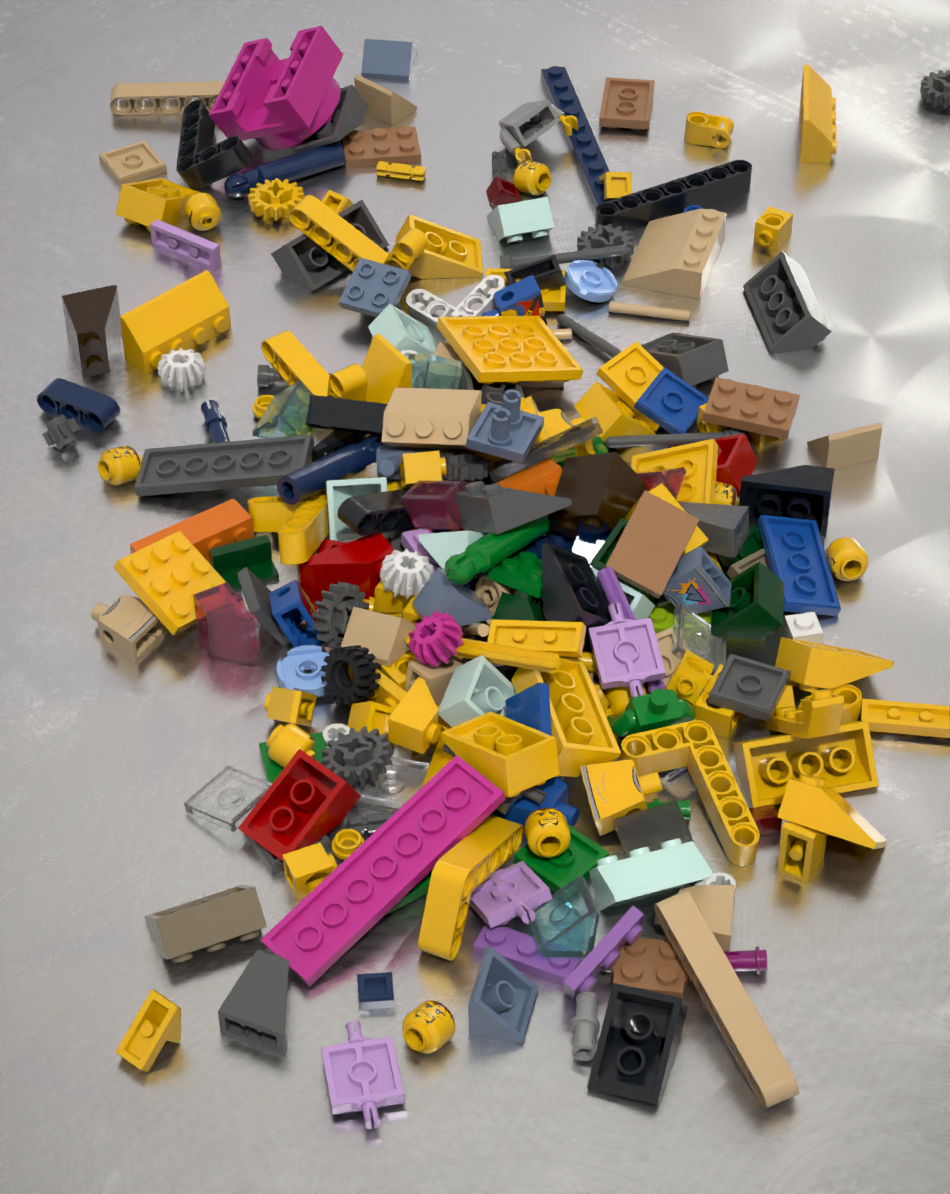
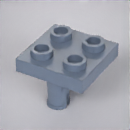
(374, 288)
(505, 429)

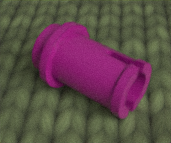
(748, 960)

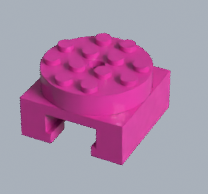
(283, 98)

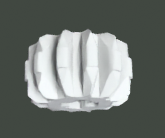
(181, 369)
(405, 573)

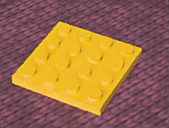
(509, 349)

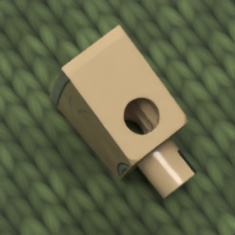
(128, 627)

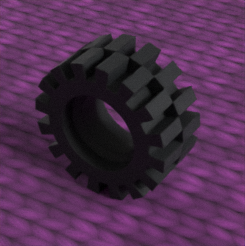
(363, 672)

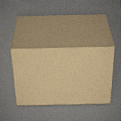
(382, 102)
(847, 447)
(379, 633)

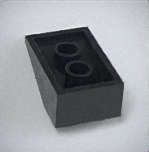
(789, 493)
(572, 590)
(637, 1043)

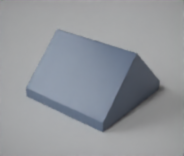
(388, 59)
(456, 600)
(500, 1000)

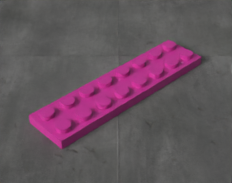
(382, 870)

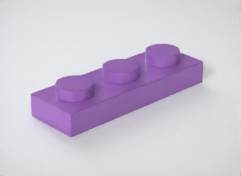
(524, 954)
(604, 954)

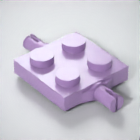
(626, 652)
(510, 894)
(362, 1075)

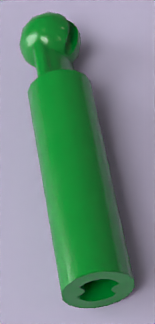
(491, 550)

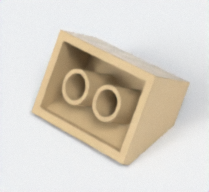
(430, 418)

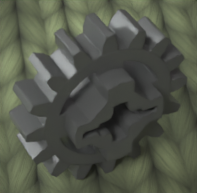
(937, 88)
(605, 237)
(464, 466)
(335, 612)
(358, 755)

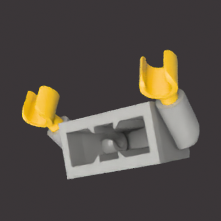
(529, 123)

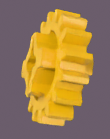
(274, 198)

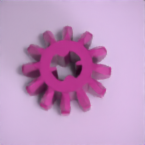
(435, 639)

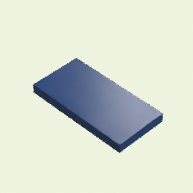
(799, 560)

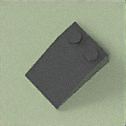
(345, 118)
(690, 356)
(499, 509)

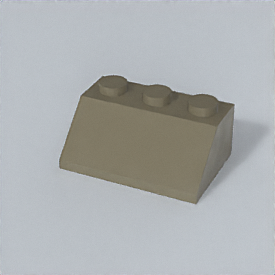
(207, 923)

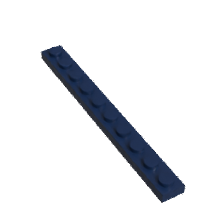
(582, 141)

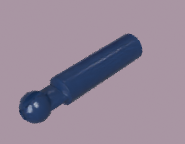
(290, 167)
(335, 466)

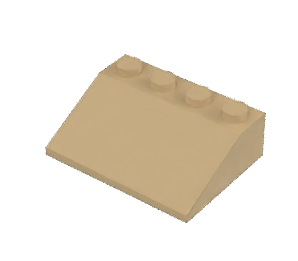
(678, 253)

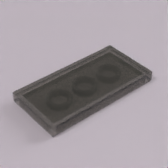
(547, 448)

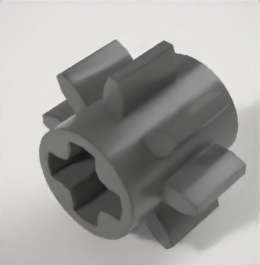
(61, 431)

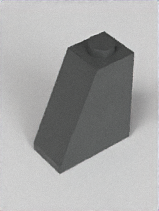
(722, 524)
(260, 1004)

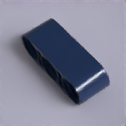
(85, 405)

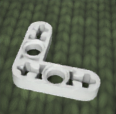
(434, 303)

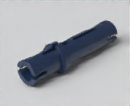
(214, 422)

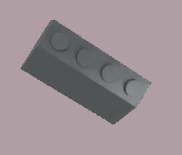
(313, 266)
(786, 306)

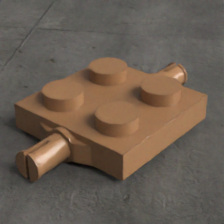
(651, 967)

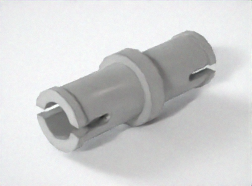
(585, 1026)

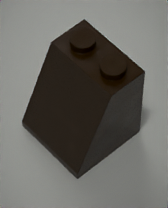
(93, 328)
(600, 492)

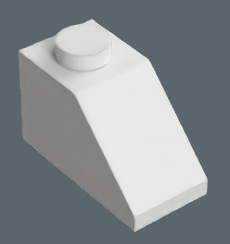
(801, 627)

